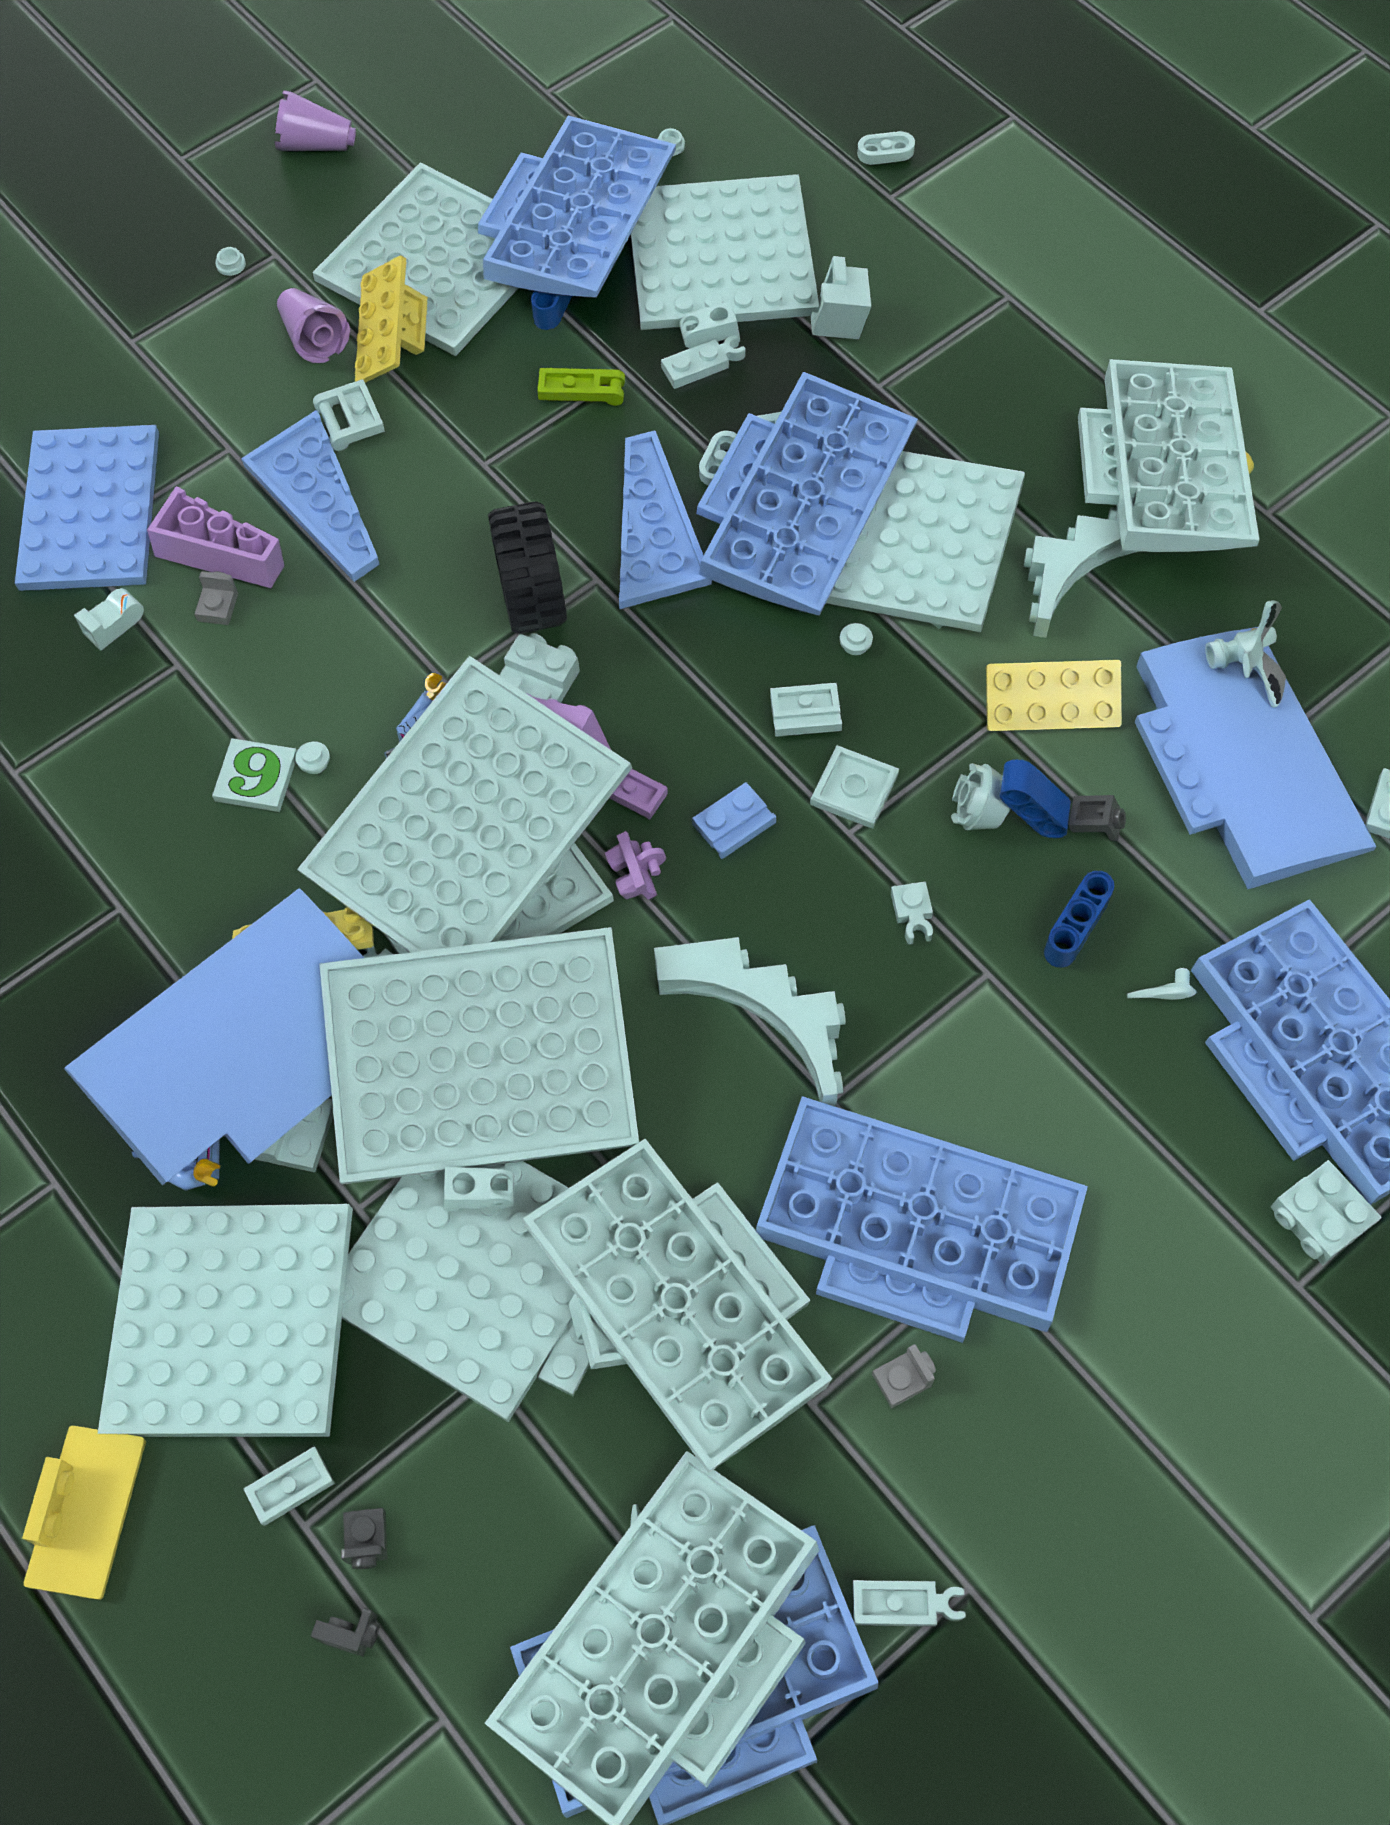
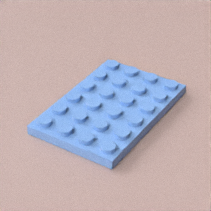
(88, 508)

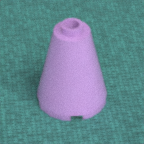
(311, 127)
(313, 325)

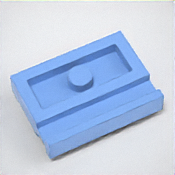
(733, 820)

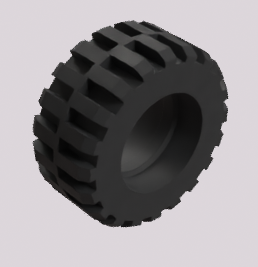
(527, 567)

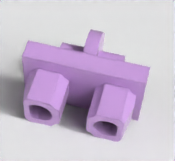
(638, 862)

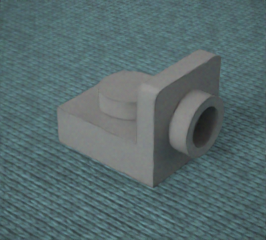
(216, 598)
(905, 1376)

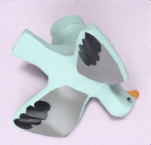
(1248, 650)

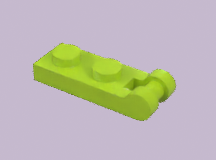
(581, 385)

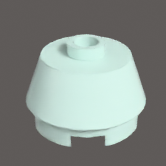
(979, 799)

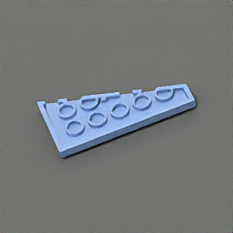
(310, 485)
(657, 537)

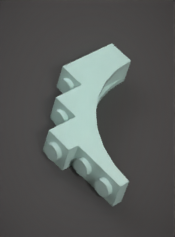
(1060, 563)
(724, 973)

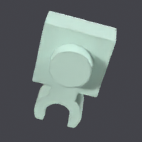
(913, 906)

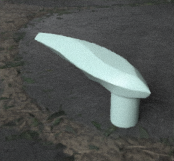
(1172, 991)

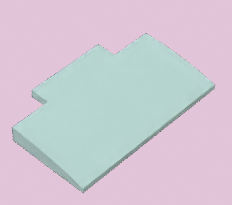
(1170, 458)
(684, 1299)
(662, 1647)

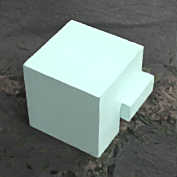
(842, 302)

